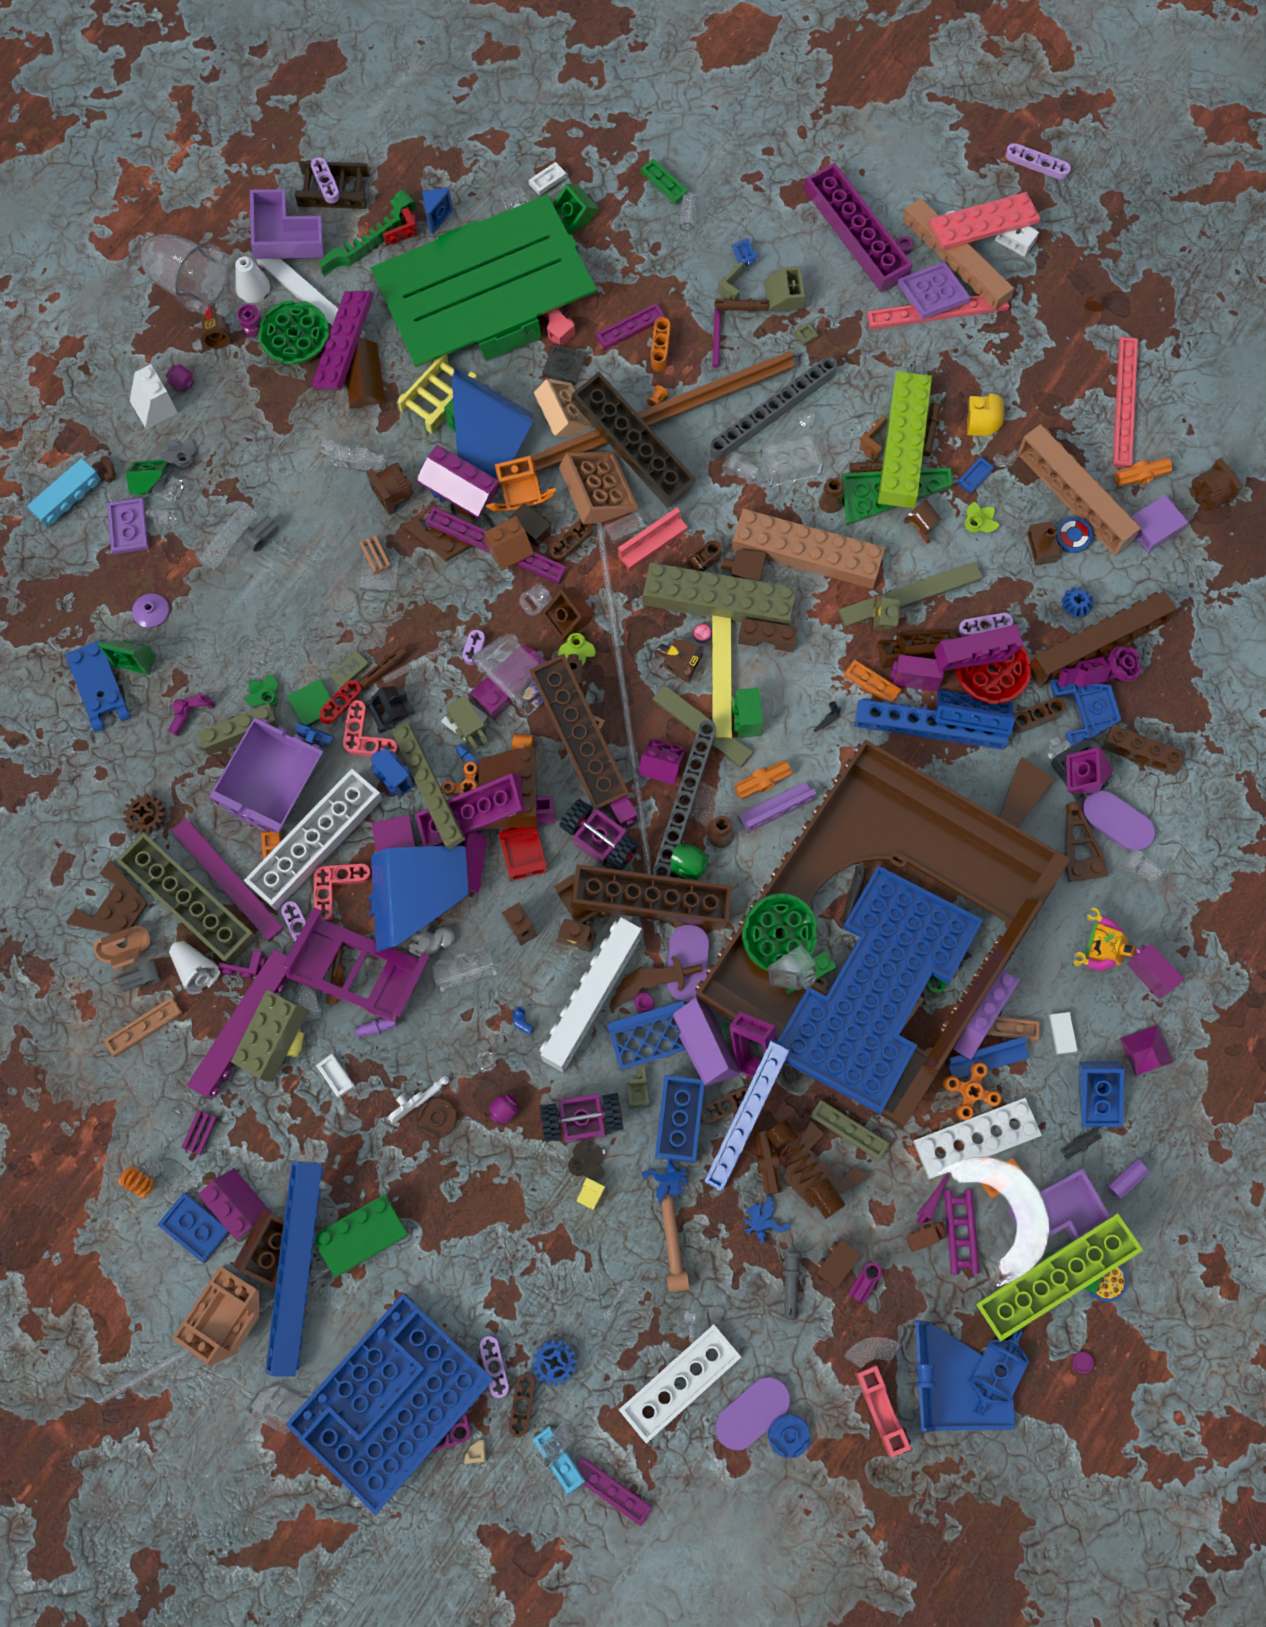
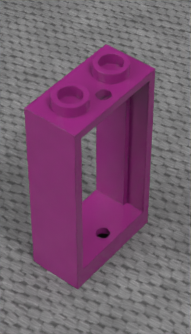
(749, 1027)

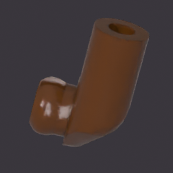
(109, 466)

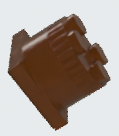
(390, 486)
(1215, 486)

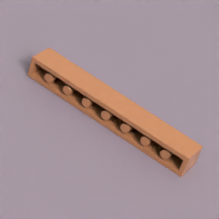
(962, 258)

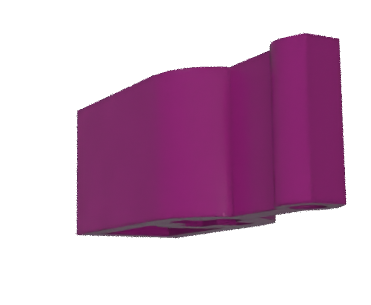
(1086, 673)

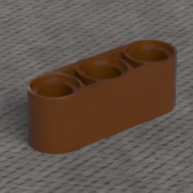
(1046, 711)

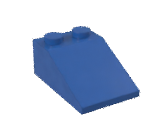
(1101, 1093)

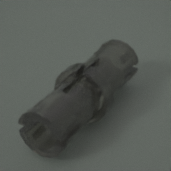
(1081, 1143)

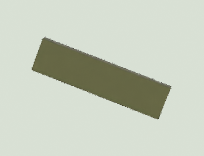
(850, 1130)

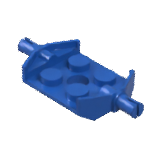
(987, 1384)

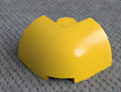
(985, 415)

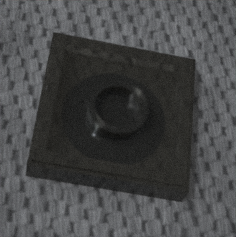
(564, 364)

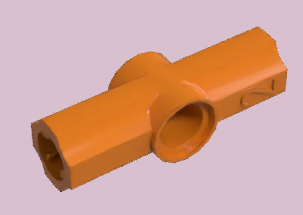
(1143, 472)
(762, 779)

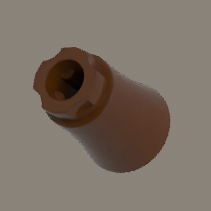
(832, 496)
(720, 838)

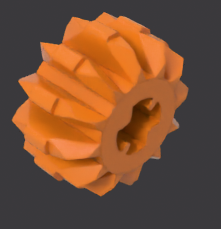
(136, 1182)

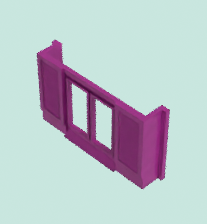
(317, 948)

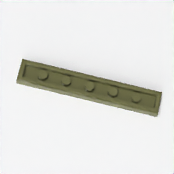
(692, 718)

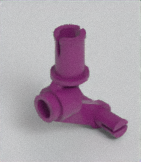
(183, 707)

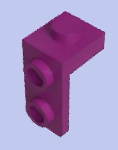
(256, 964)

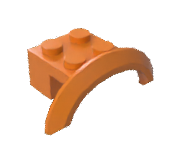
(519, 485)

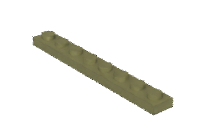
(428, 786)

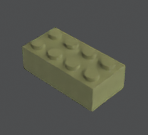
(269, 1035)

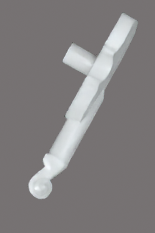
(416, 1101)

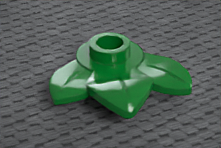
(261, 691)

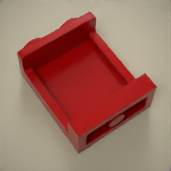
(522, 852)

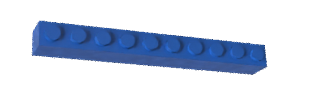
(293, 1268)

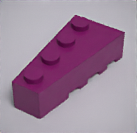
(979, 648)

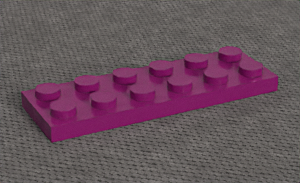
(342, 340)

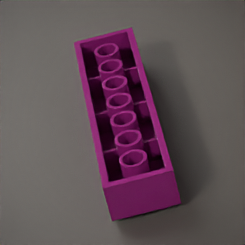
(857, 227)

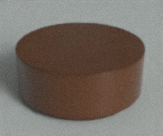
(1094, 303)

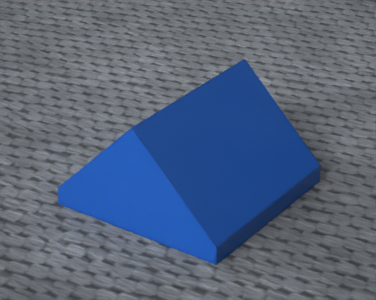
(437, 207)

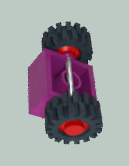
(598, 835)
(581, 1118)

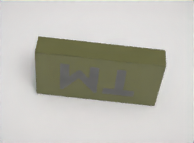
(349, 669)

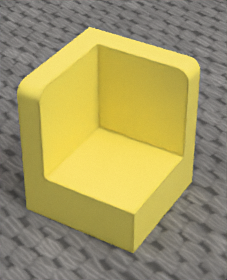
(590, 1194)

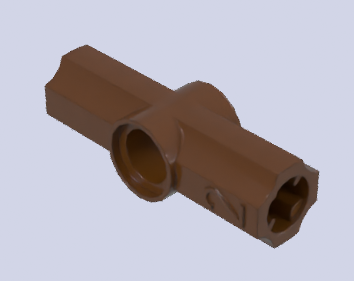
(768, 1163)

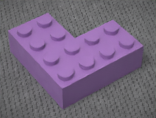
(279, 235)
(1072, 1206)

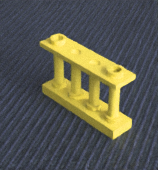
(406, 400)

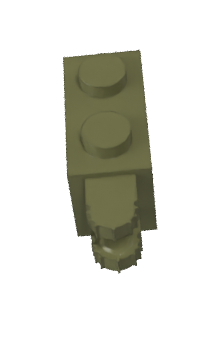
(467, 721)

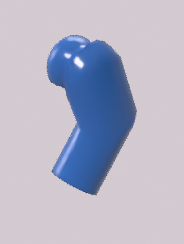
(520, 1021)

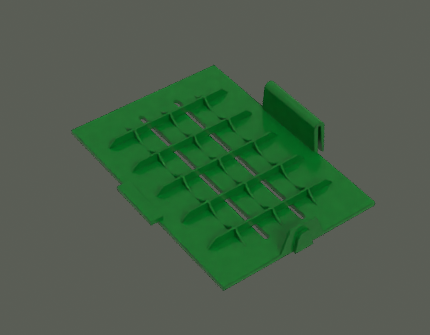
(500, 317)

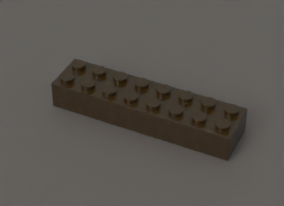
(633, 439)

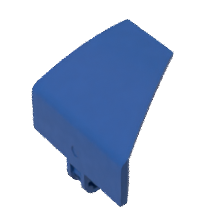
(486, 424)
(414, 889)
(944, 1385)

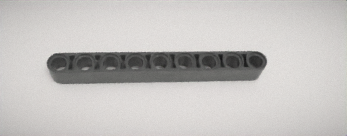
(770, 415)
(686, 792)

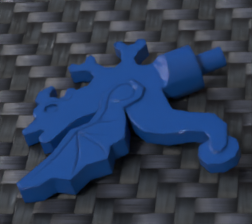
(670, 1179)
(760, 1223)

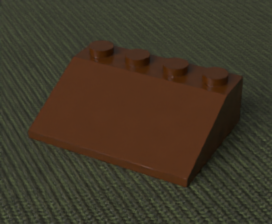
(520, 762)

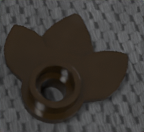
(589, 1159)

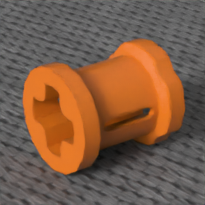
(658, 396)

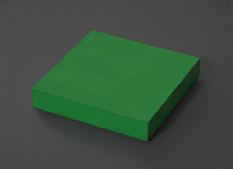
(309, 701)

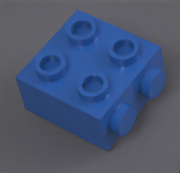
(395, 776)

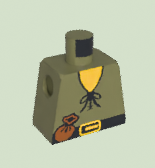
(885, 613)

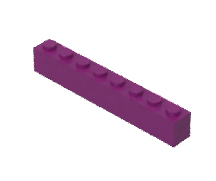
(217, 1062)

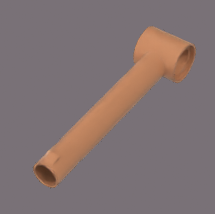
(677, 1278)

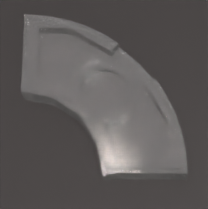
(871, 1349)

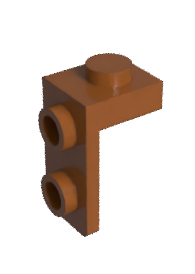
(867, 445)

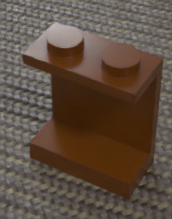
(586, 917)

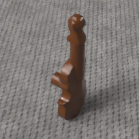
(337, 976)

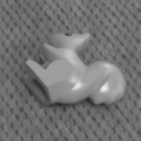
(430, 943)

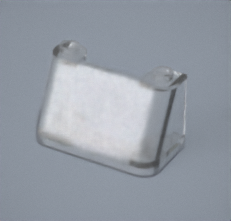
(509, 669)

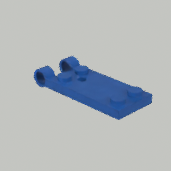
(95, 675)

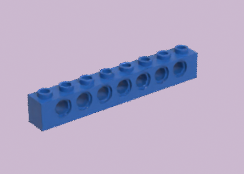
(921, 728)

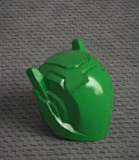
(689, 862)

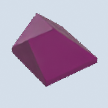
(1087, 771)
(1146, 1050)

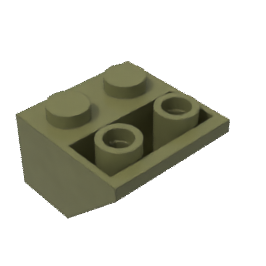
(785, 289)

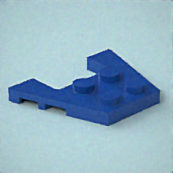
(1095, 707)

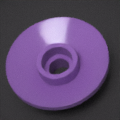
(153, 617)

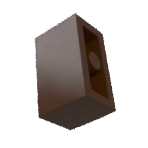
(837, 1264)

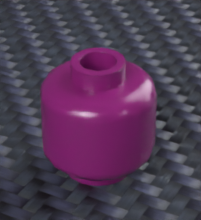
(180, 377)
(503, 1108)

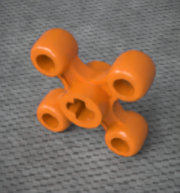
(469, 781)
(979, 1092)

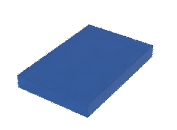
(193, 1227)

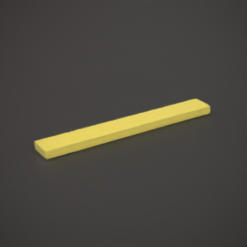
(721, 676)

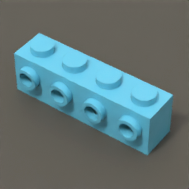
(64, 493)

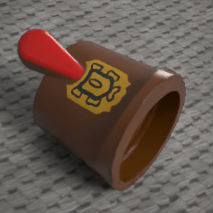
(214, 330)
(923, 519)

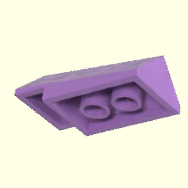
(705, 1043)

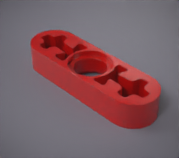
(339, 710)

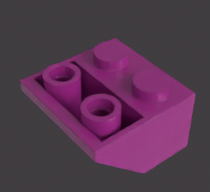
(661, 761)

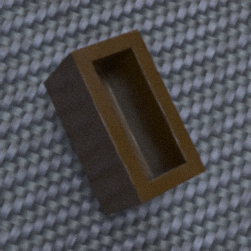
(536, 527)

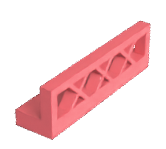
(652, 539)

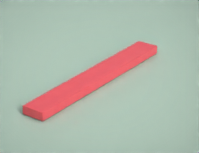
(908, 315)
(1125, 402)

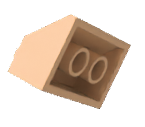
(558, 409)

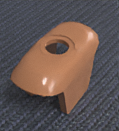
(109, 952)

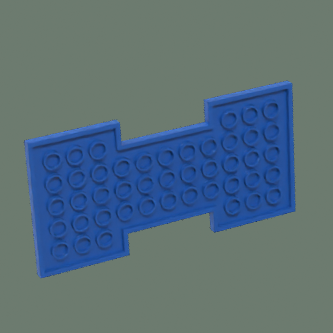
(854, 1031)

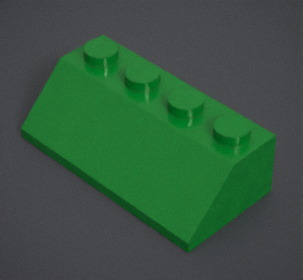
(360, 1235)

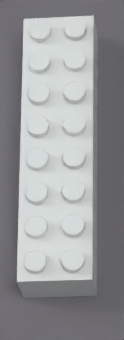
(313, 839)
(591, 995)

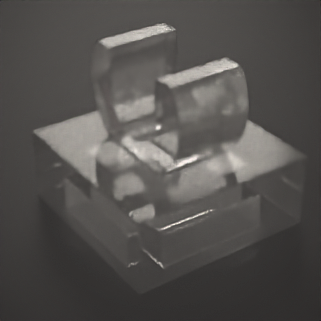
(1057, 747)

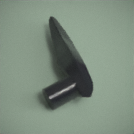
(835, 711)

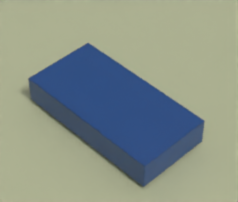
(975, 475)

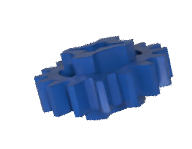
(549, 1376)

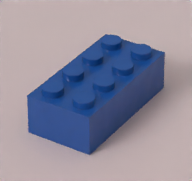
(679, 1119)

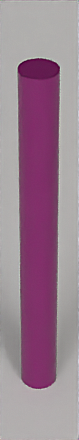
(716, 339)

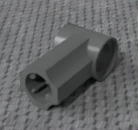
(256, 536)
(144, 975)

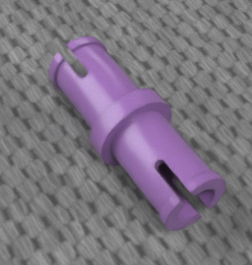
(375, 1026)

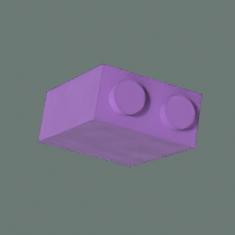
(1159, 523)

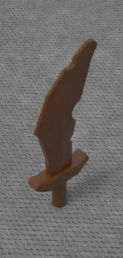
(650, 979)

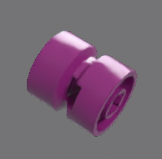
(249, 319)

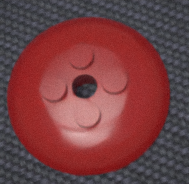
(998, 686)

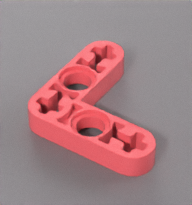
(362, 741)
(332, 879)

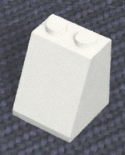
(150, 398)

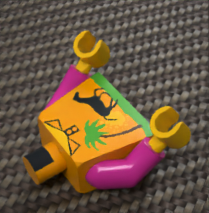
(1106, 944)

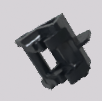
(395, 704)

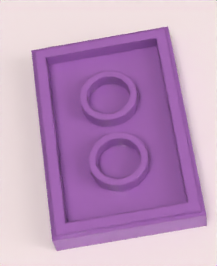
(128, 526)

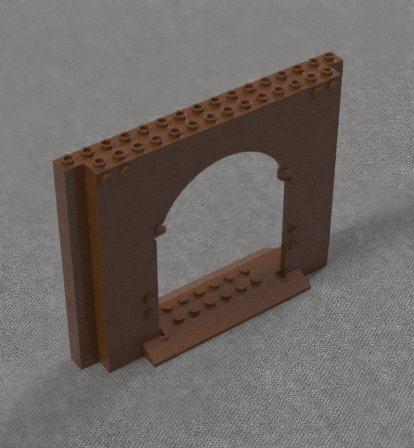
(894, 814)

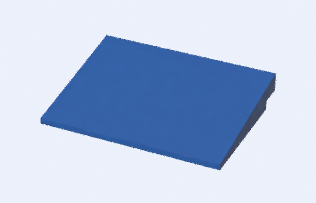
(389, 1403)

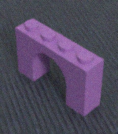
(986, 1014)

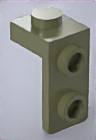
(726, 289)

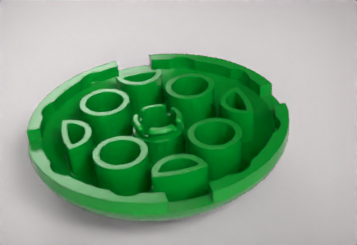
(290, 319)
(774, 912)

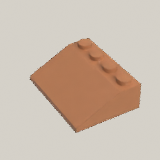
(597, 486)

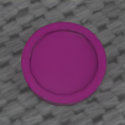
(1082, 1362)

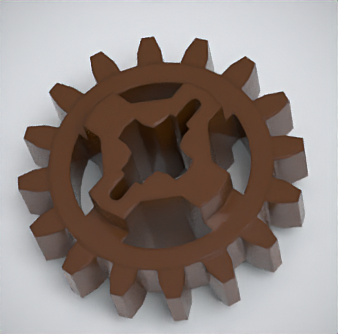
(140, 807)

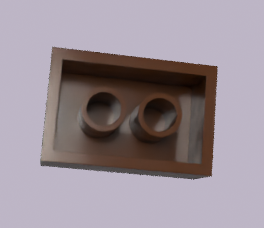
(262, 1249)

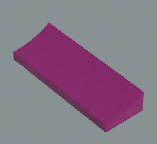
(477, 808)

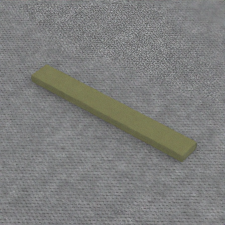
(914, 592)

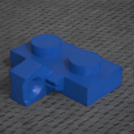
(311, 734)

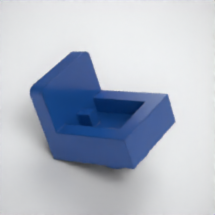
(744, 252)

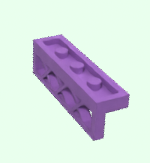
(777, 807)

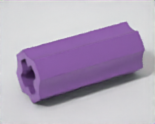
(1128, 1179)

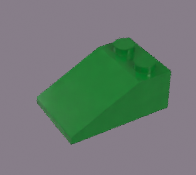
(128, 655)

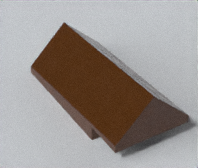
(365, 376)
(912, 644)

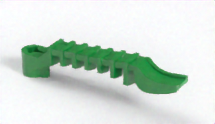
(339, 257)

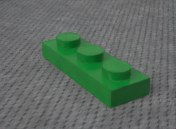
(664, 181)

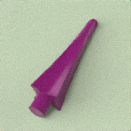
(927, 1210)

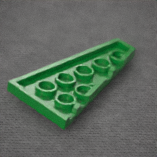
(862, 491)

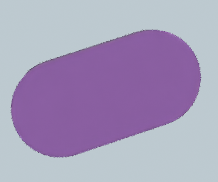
(1118, 821)
(691, 948)
(752, 1413)

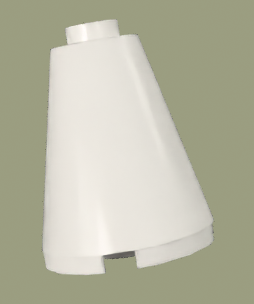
(250, 281)
(193, 967)

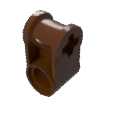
(702, 559)

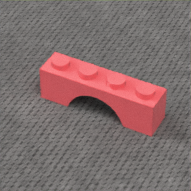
(560, 328)
(882, 1411)

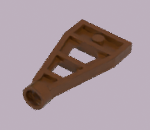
(1088, 868)

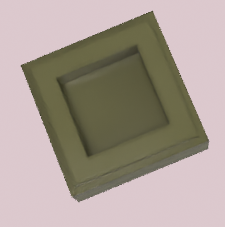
(806, 334)

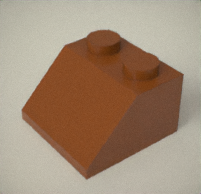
(508, 543)

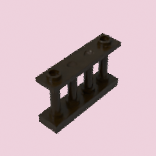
(347, 200)

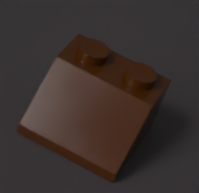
(567, 612)

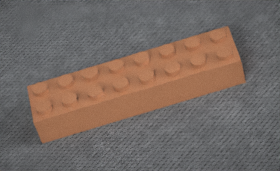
(1078, 490)
(809, 548)

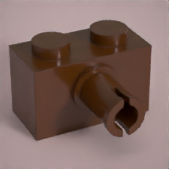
(1044, 543)

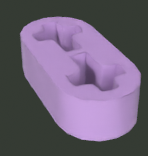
(469, 646)

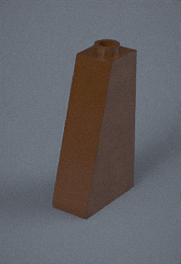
(1024, 792)

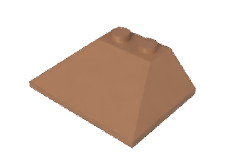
(219, 1318)

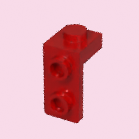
(402, 232)

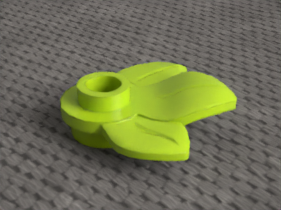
(981, 517)
(583, 650)

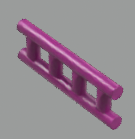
(971, 1241)

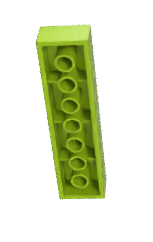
(904, 439)
(1059, 1276)

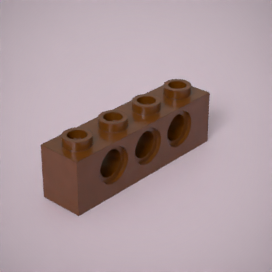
(1143, 750)

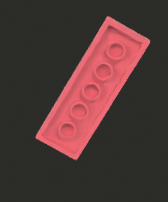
(984, 220)

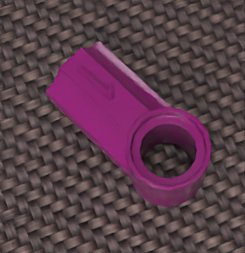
(864, 1284)

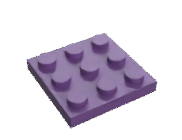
(933, 290)

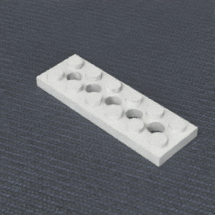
(980, 1124)
(665, 1380)

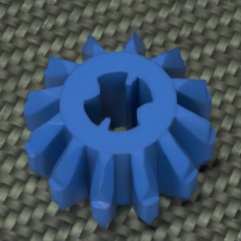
(1081, 608)

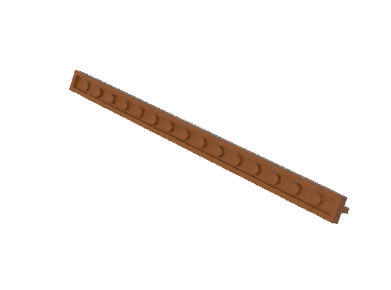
(673, 407)

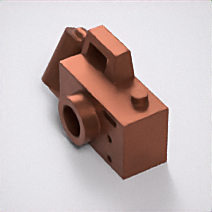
(927, 1236)

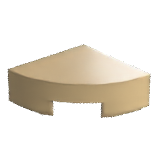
(476, 1453)

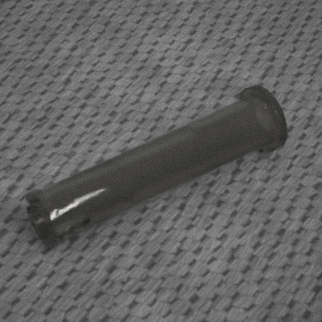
(854, 892)

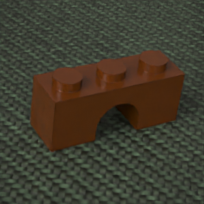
(779, 635)

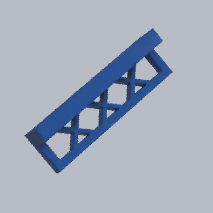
(992, 1057)

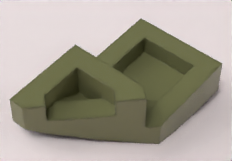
(638, 1090)

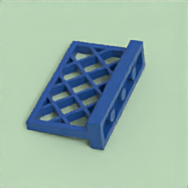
(976, 718)
(641, 1020)

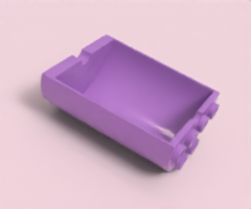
(265, 775)

